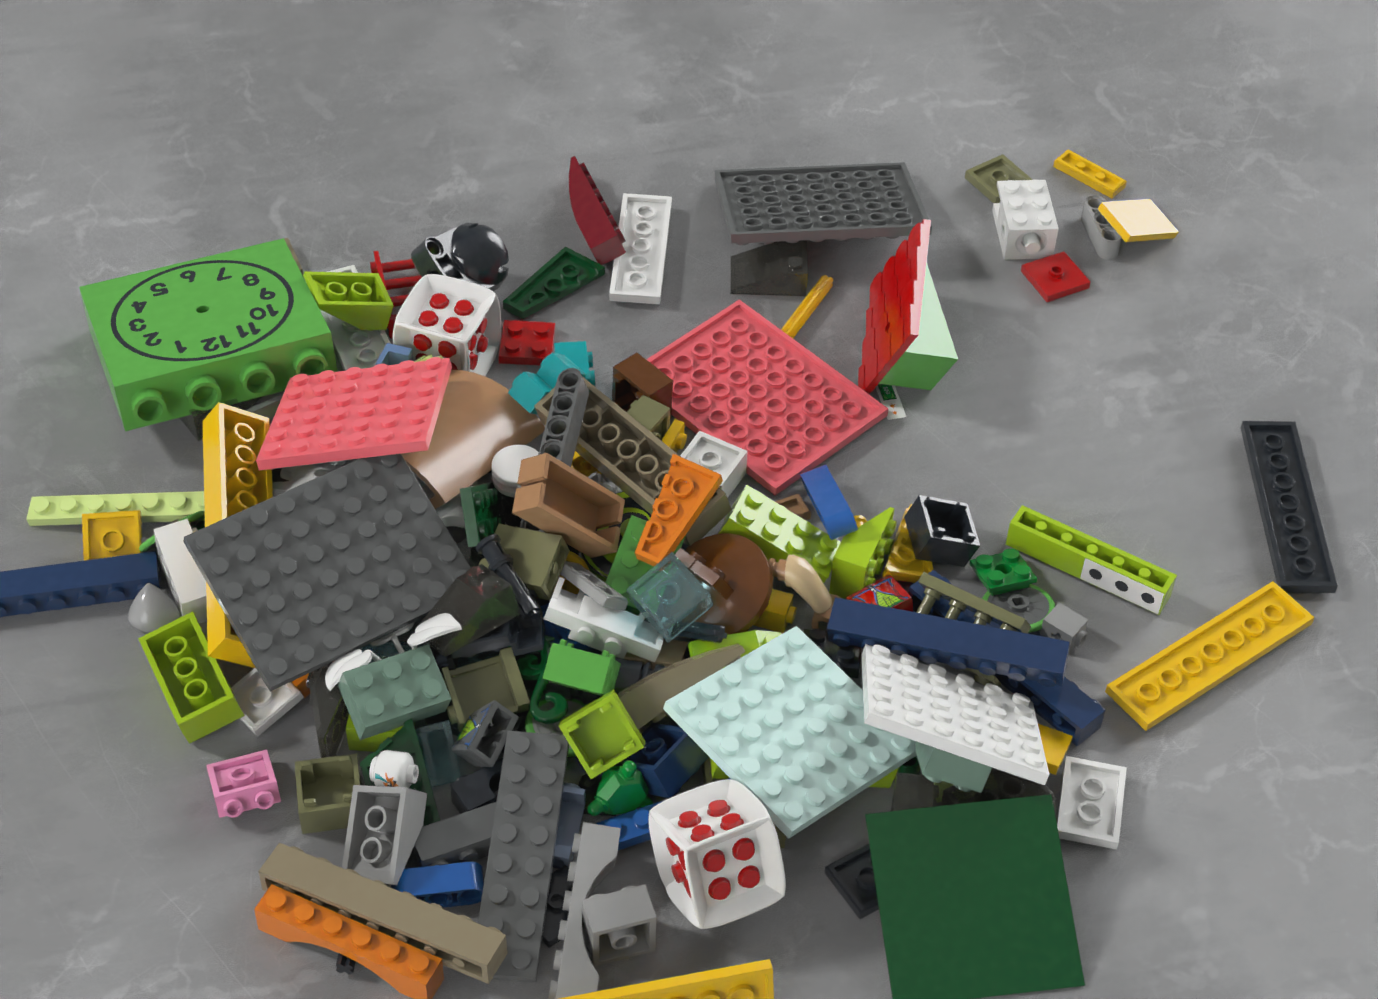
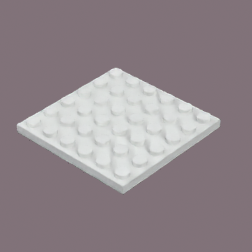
(952, 713)

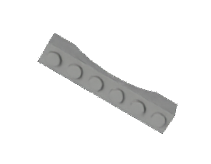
(595, 860)

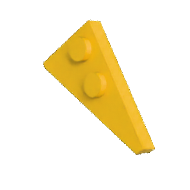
(901, 560)

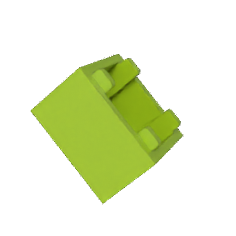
(602, 734)

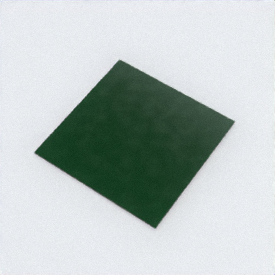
(974, 900)

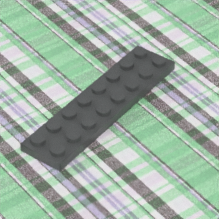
(524, 848)

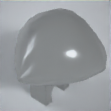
(152, 609)

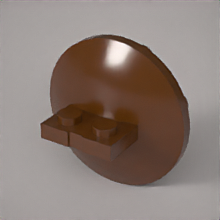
(734, 575)

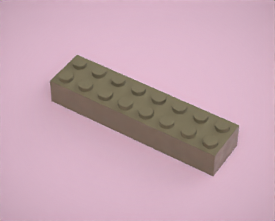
(631, 457)

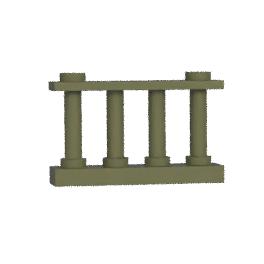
(962, 600)

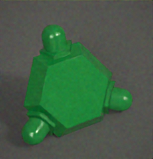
(620, 791)

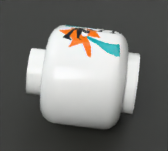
(393, 769)

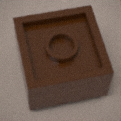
(639, 377)

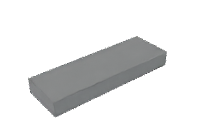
(593, 586)

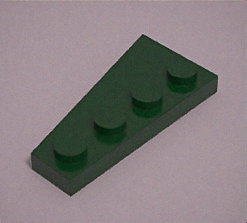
(553, 281)

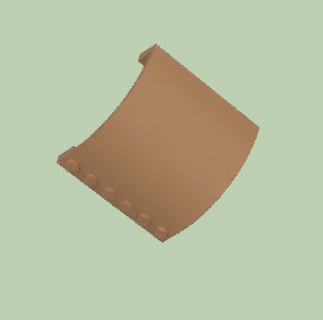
(471, 427)

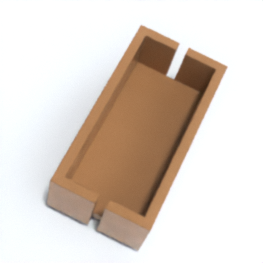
(568, 505)

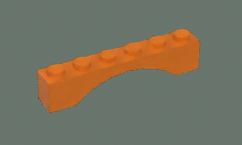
(398, 963)

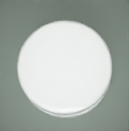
(507, 466)

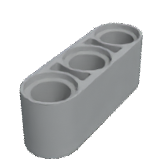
(1101, 233)

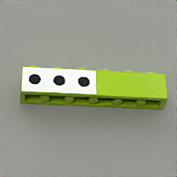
(1090, 559)

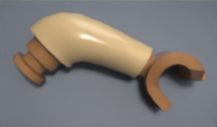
(806, 582)

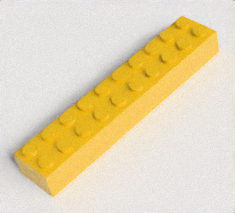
(230, 486)

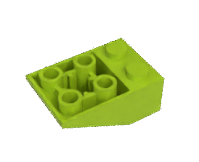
(862, 555)

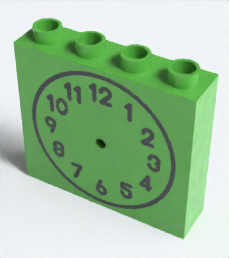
(206, 332)

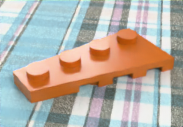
(680, 502)

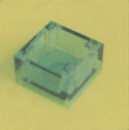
(670, 597)

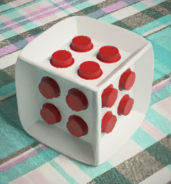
(451, 321)
(717, 853)

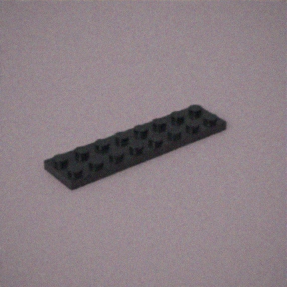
(1288, 507)

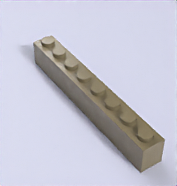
(427, 926)

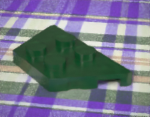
(407, 741)

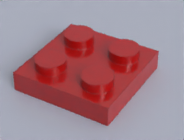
(526, 342)

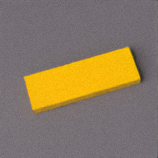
(1090, 174)

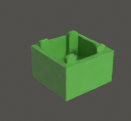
(581, 669)

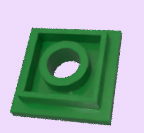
(1003, 571)

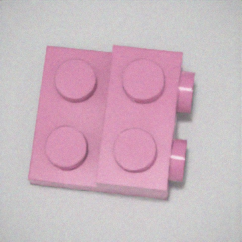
(243, 784)

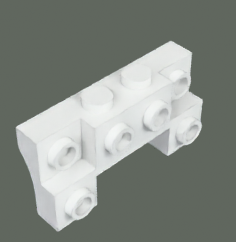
(603, 626)

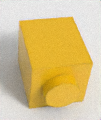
(778, 612)

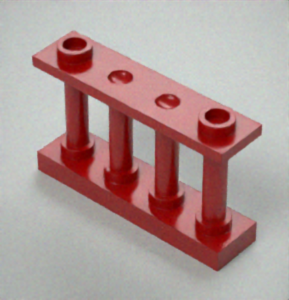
(378, 267)

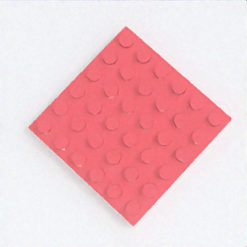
(356, 414)

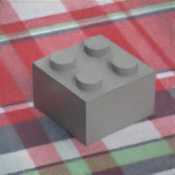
(619, 925)

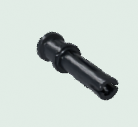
(502, 565)

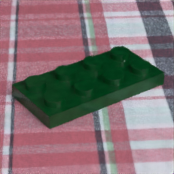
(480, 511)

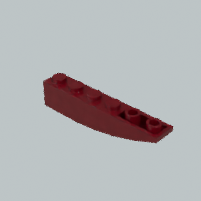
(591, 215)

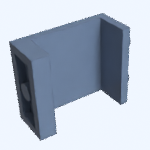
(570, 821)

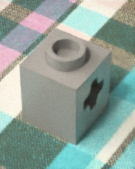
(1065, 625)

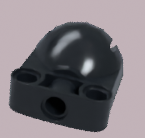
(464, 253)

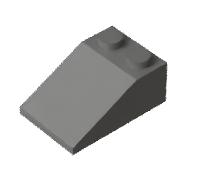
(382, 830)

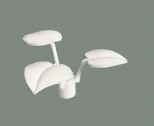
(429, 629)

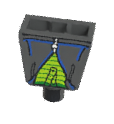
(480, 739)

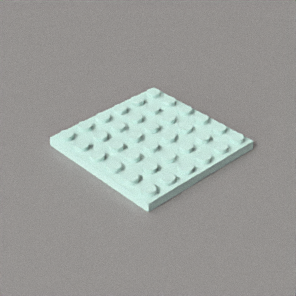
(789, 730)

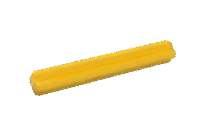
(808, 306)

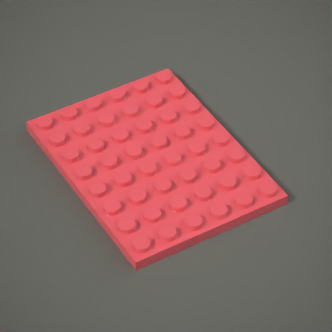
(764, 394)

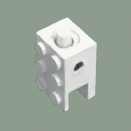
(1025, 219)

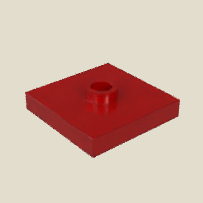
(1055, 276)

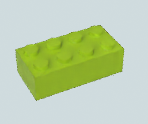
(779, 531)
(189, 678)

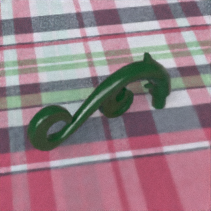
(530, 672)

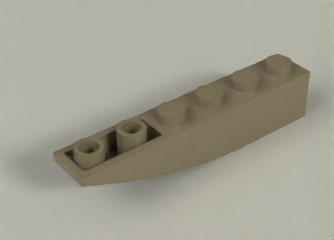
(648, 696)

